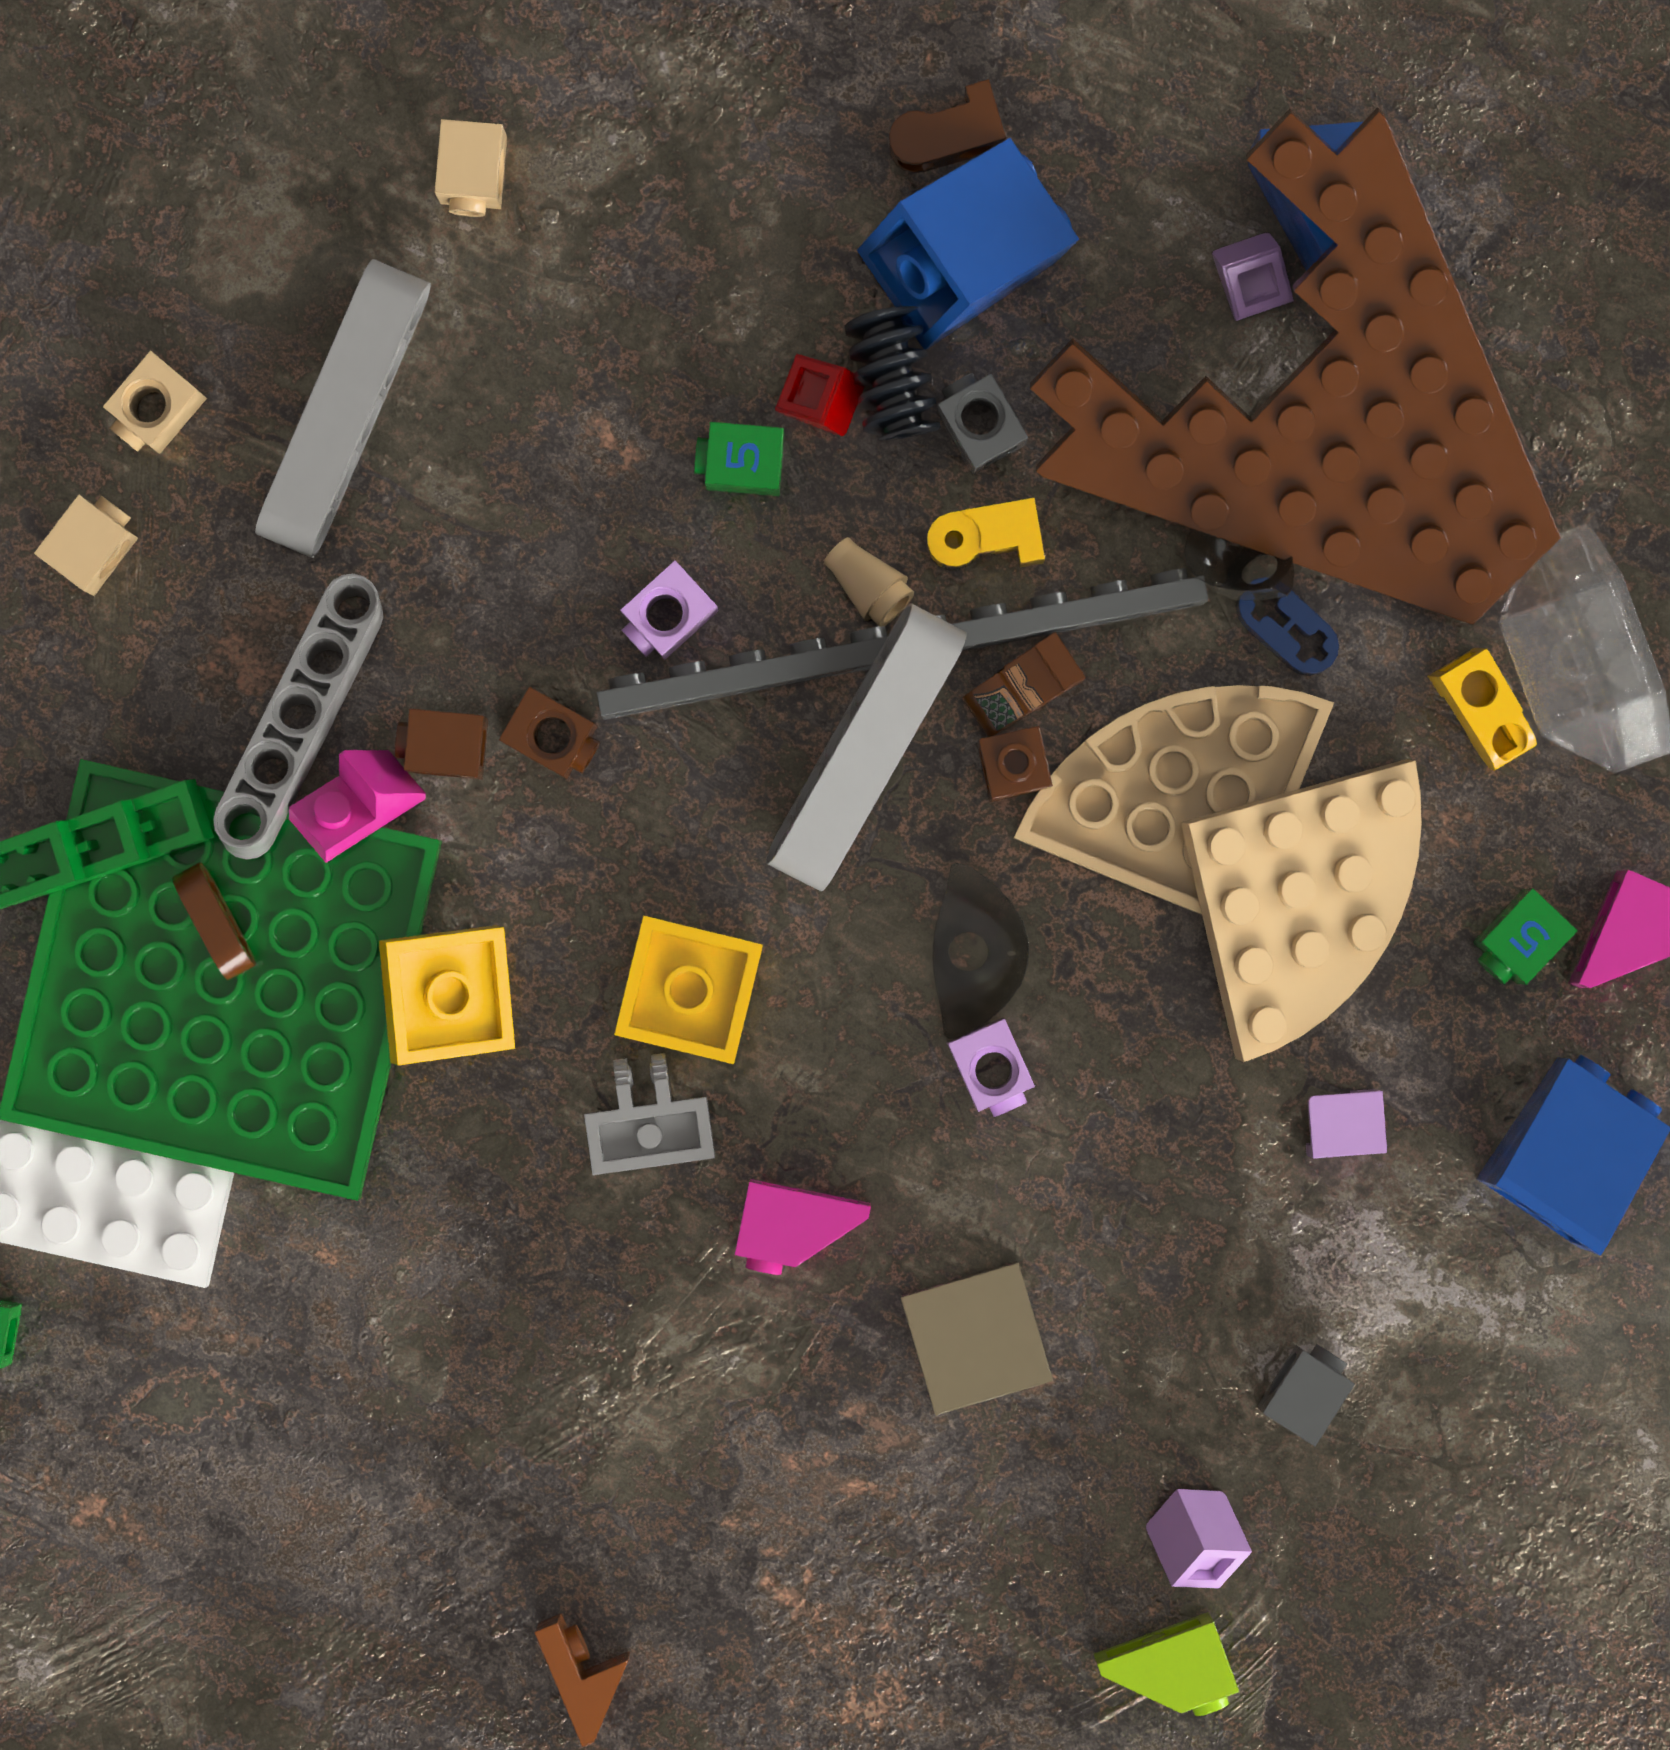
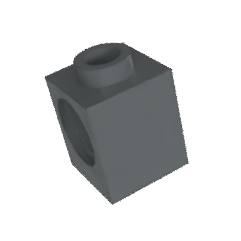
(988, 448)
(1307, 1392)

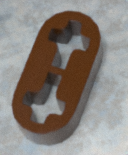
(213, 921)

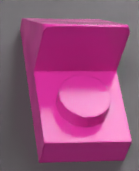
(356, 803)

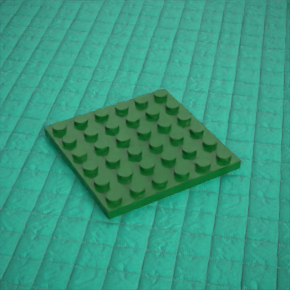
(160, 1054)

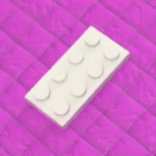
(110, 1204)

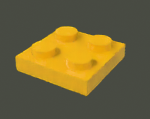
(688, 989)
(447, 994)

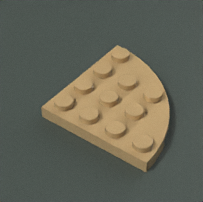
(1167, 762)
(1303, 897)

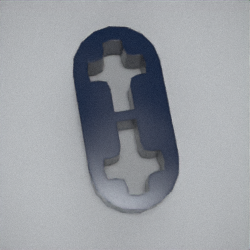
(1278, 639)

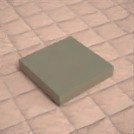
(976, 1338)

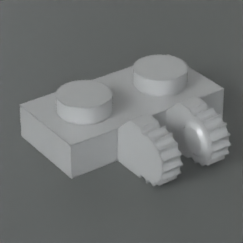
(648, 1133)

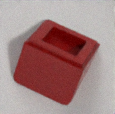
(820, 395)

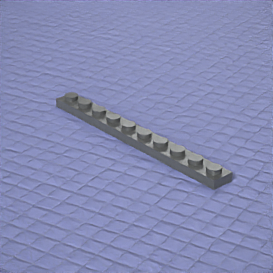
(813, 660)

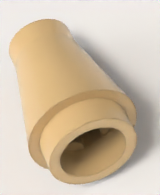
(870, 583)

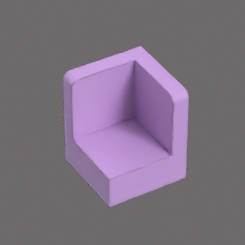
(1346, 1124)
(1198, 1538)

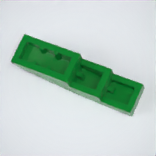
(101, 842)

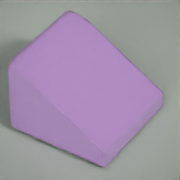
(1253, 275)

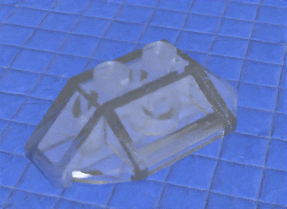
(1586, 656)

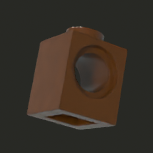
(531, 715)
(442, 743)
(1014, 763)

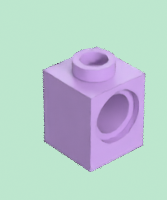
(674, 585)
(984, 1040)

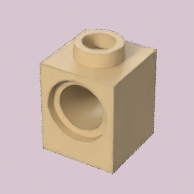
(470, 166)
(150, 377)
(88, 543)

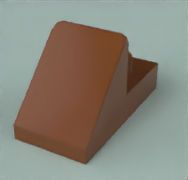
(583, 1691)

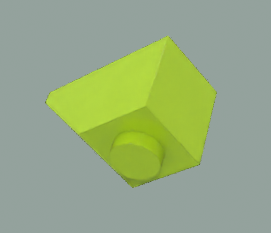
(1174, 1666)

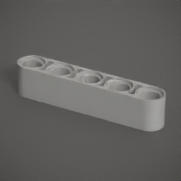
(342, 408)
(299, 686)
(866, 747)

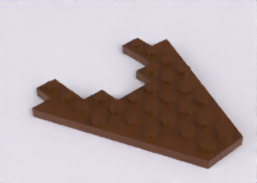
(1377, 451)

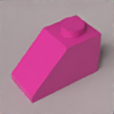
(1627, 932)
(792, 1224)

